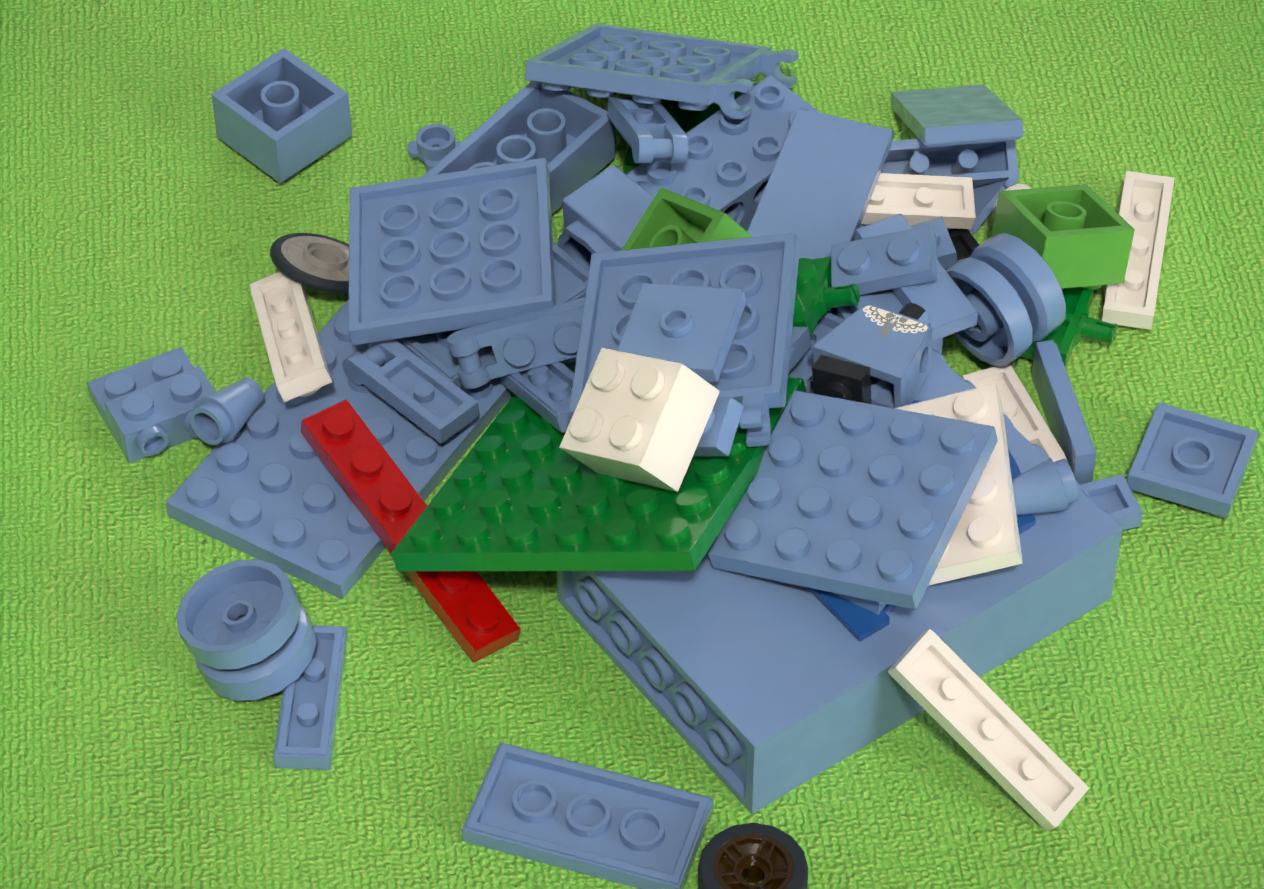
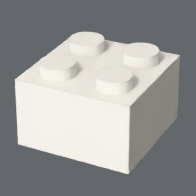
(640, 419)

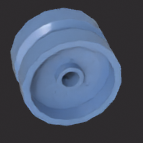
(1013, 296)
(246, 629)

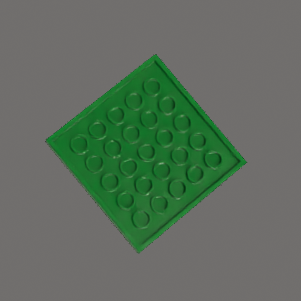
(537, 508)

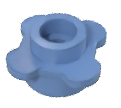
(433, 144)

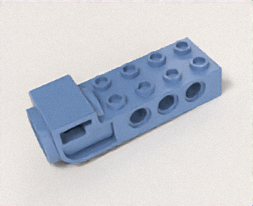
(724, 170)

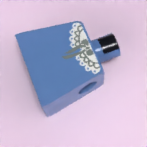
(891, 344)

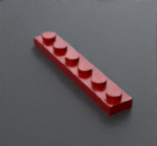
(391, 508)

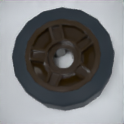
(752, 855)

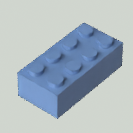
(537, 125)

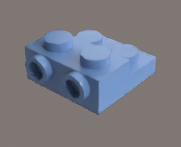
(150, 403)

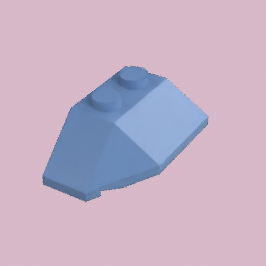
(989, 164)

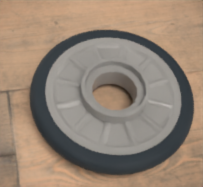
(313, 261)

